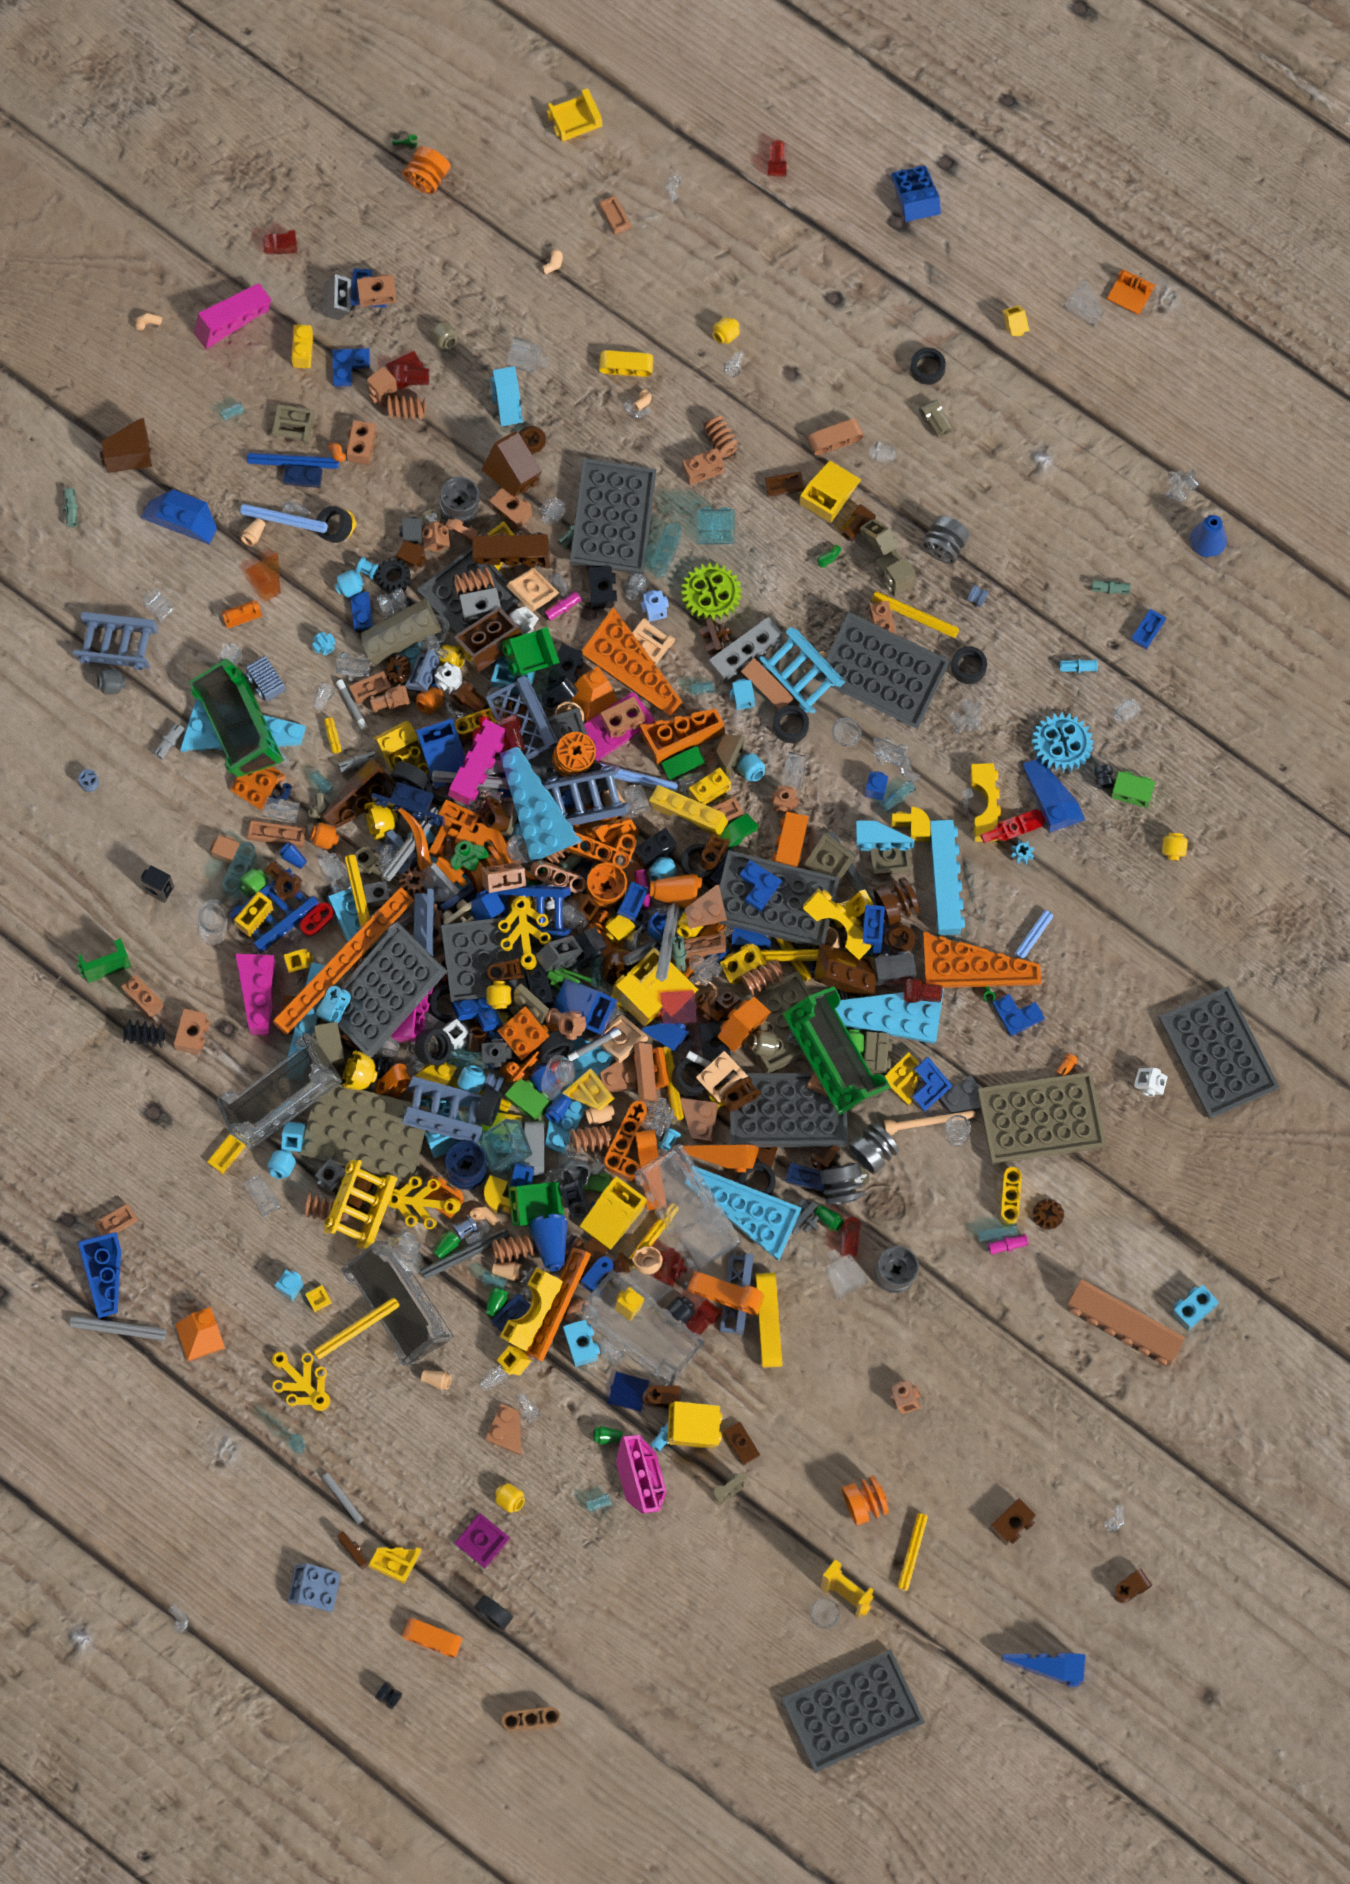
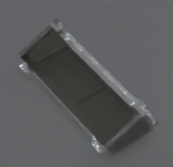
(279, 1093)
(416, 1323)

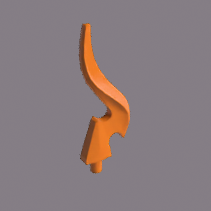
(481, 836)
(423, 852)

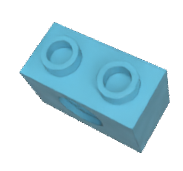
(577, 1331)

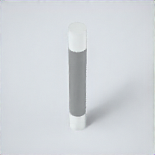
(352, 705)
(594, 1044)
(704, 1062)

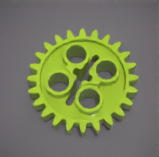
(695, 596)

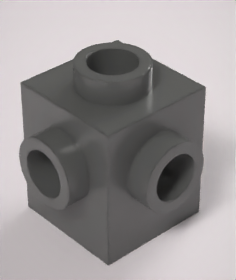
(489, 1053)

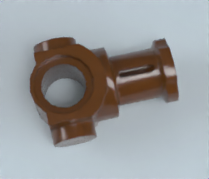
(282, 879)

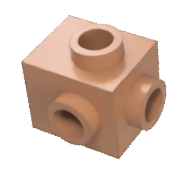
(435, 537)
(788, 803)
(906, 1396)

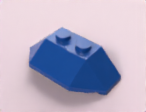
(182, 515)

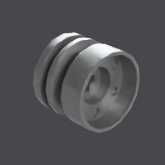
(459, 491)
(945, 539)
(876, 1145)
(842, 1183)
(895, 1259)

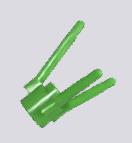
(559, 976)

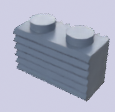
(265, 678)

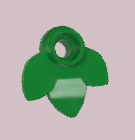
(469, 857)

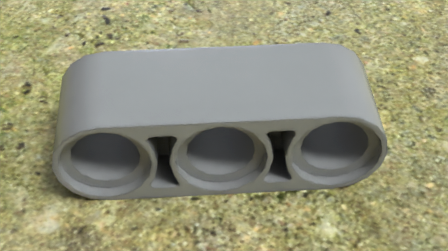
(535, 1135)

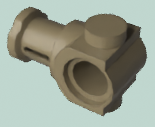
(371, 865)

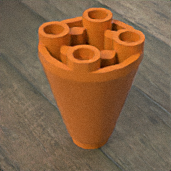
(677, 889)

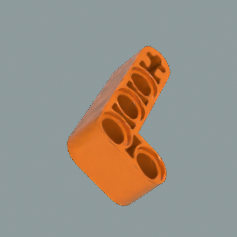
(611, 853)
(629, 1138)
(647, 1151)
(743, 1299)

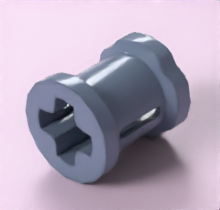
(465, 1227)

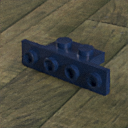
(413, 801)

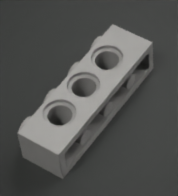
(765, 630)

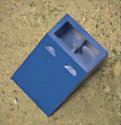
(916, 193)
(441, 748)
(591, 1003)

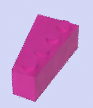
(231, 314)
(477, 763)
(257, 986)
(413, 1024)

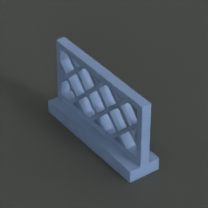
(534, 708)

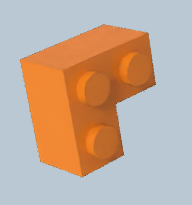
(742, 1023)

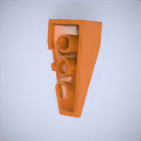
(728, 1156)

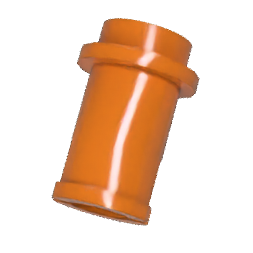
(1067, 1064)

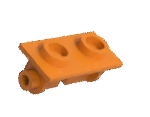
(242, 614)

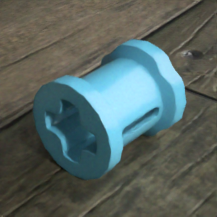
(367, 568)
(669, 1139)

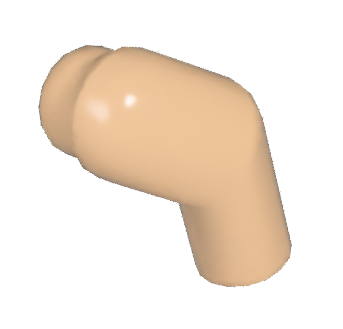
(555, 262)

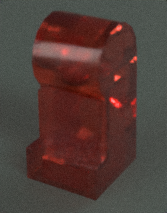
(280, 243)

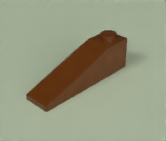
(352, 799)

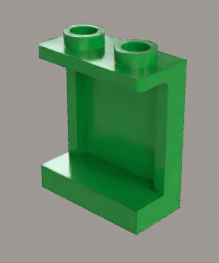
(530, 652)
(105, 965)
(534, 1201)

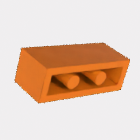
(791, 839)

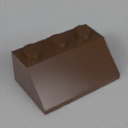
(483, 639)
(844, 971)

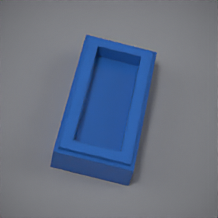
(632, 901)

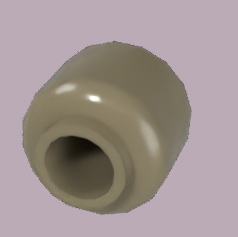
(444, 335)
(763, 1043)

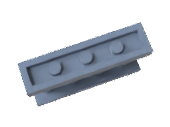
(110, 623)
(598, 812)
(439, 1124)

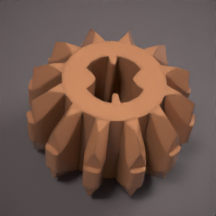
(408, 886)

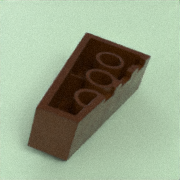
(512, 549)

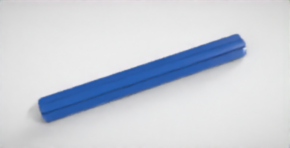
(295, 460)

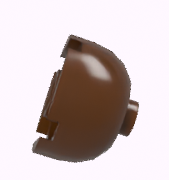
(614, 967)

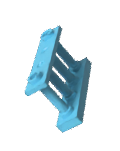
(820, 665)

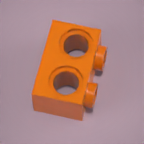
(460, 816)

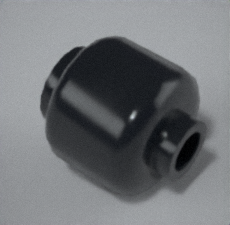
(682, 1309)

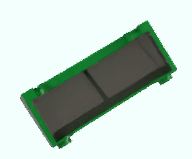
(236, 719)
(833, 1051)

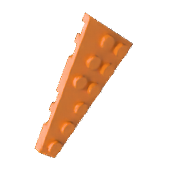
(622, 656)
(967, 965)

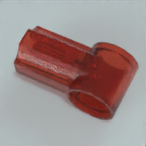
(777, 162)
(410, 376)
(512, 731)
(917, 991)
(850, 1239)
(705, 1315)

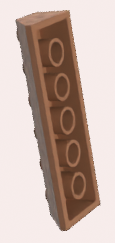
(1125, 1322)

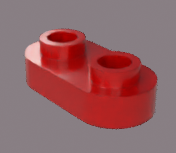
(314, 918)

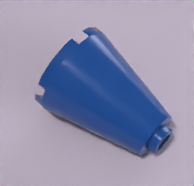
(1209, 537)
(550, 1239)

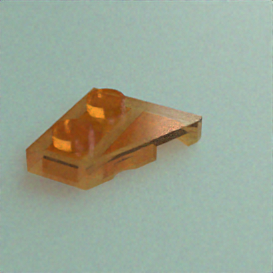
(266, 577)

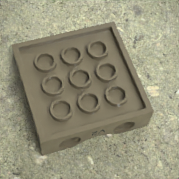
(778, 1000)

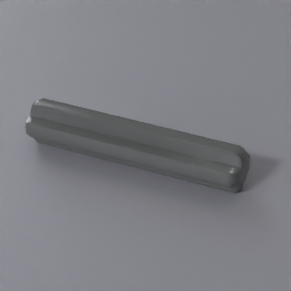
(641, 952)

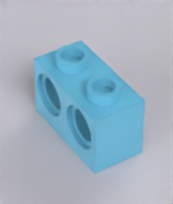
(1198, 1310)

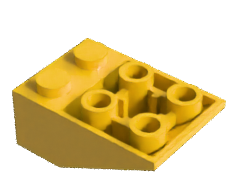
(829, 491)
(401, 745)
(646, 971)
(613, 1213)

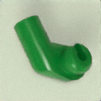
(829, 557)

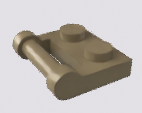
(296, 418)
(734, 1485)

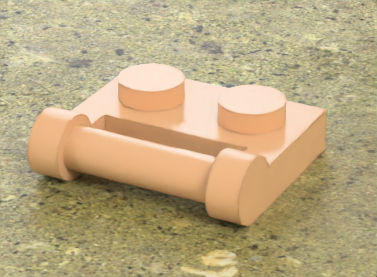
(652, 647)
(717, 1071)

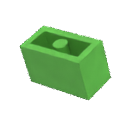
(1133, 789)
(527, 1099)

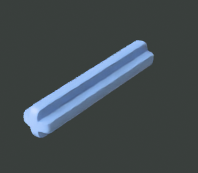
(1034, 934)

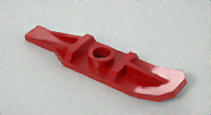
(1023, 824)

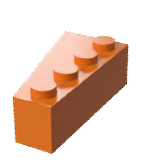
(680, 734)

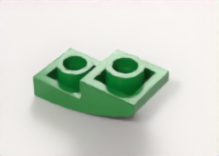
(683, 762)
(739, 829)

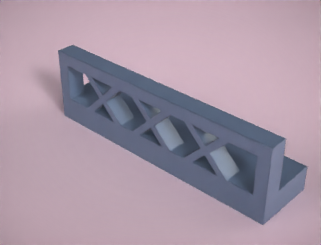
(424, 919)
(746, 1281)

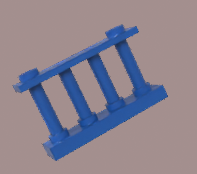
(540, 893)
(278, 929)

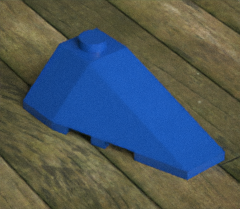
(1053, 798)
(102, 1267)
(1064, 1668)

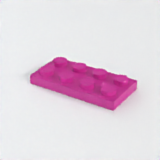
(600, 736)

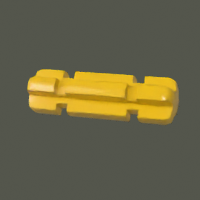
(332, 735)

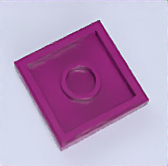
(482, 1540)

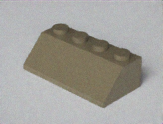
(400, 632)

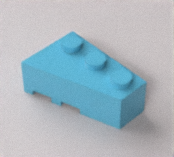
(506, 395)

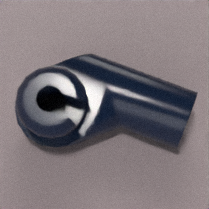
(285, 792)

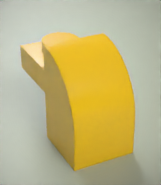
(916, 820)
(855, 906)
(494, 1195)

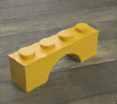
(983, 780)
(703, 816)
(821, 907)
(522, 1330)

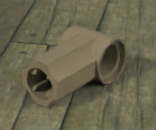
(933, 413)

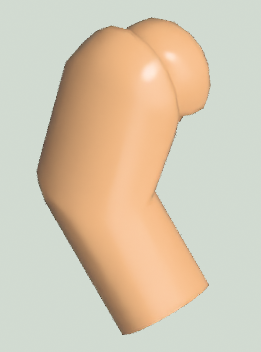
(147, 318)
(644, 400)
(482, 1213)

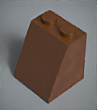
(127, 448)
(512, 465)

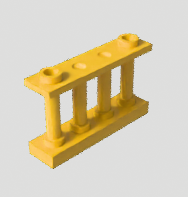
(377, 1210)
(835, 1581)

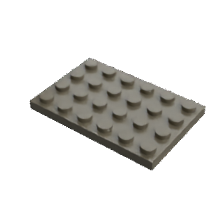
(1041, 1118)
(364, 1128)

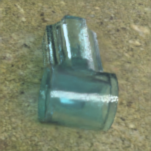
(464, 1059)

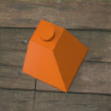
(594, 693)
(199, 1334)

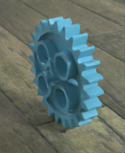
(1046, 745)

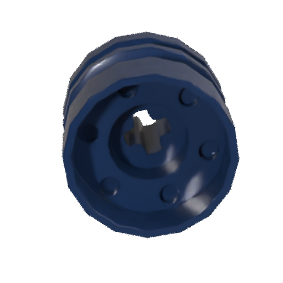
(469, 1155)

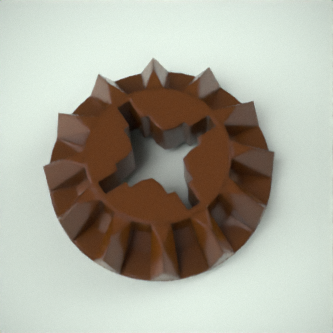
(540, 438)
(403, 671)
(897, 931)
(1053, 1221)

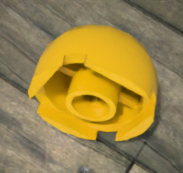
(380, 820)
(359, 1072)

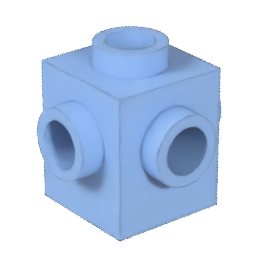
(654, 605)

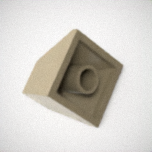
(729, 752)

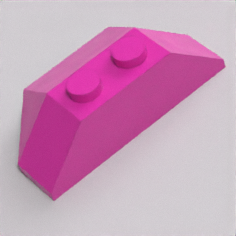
(640, 1474)

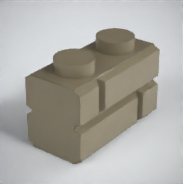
(879, 537)
(876, 1052)

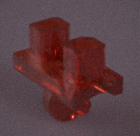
(672, 1268)

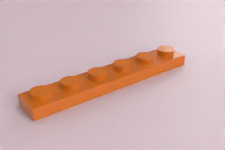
(570, 1276)

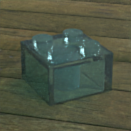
(715, 526)
(505, 1145)

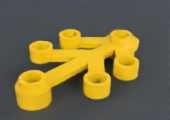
(524, 929)
(420, 1202)
(302, 1383)

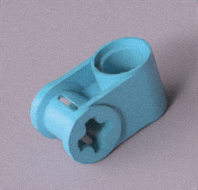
(332, 1005)

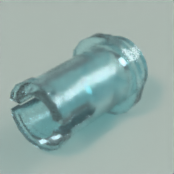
(232, 411)
(701, 688)
(324, 785)
(494, 1280)
(598, 1503)

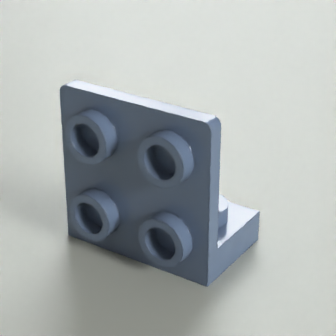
(314, 1587)

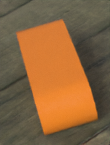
(432, 1637)

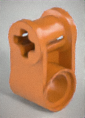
(394, 1081)

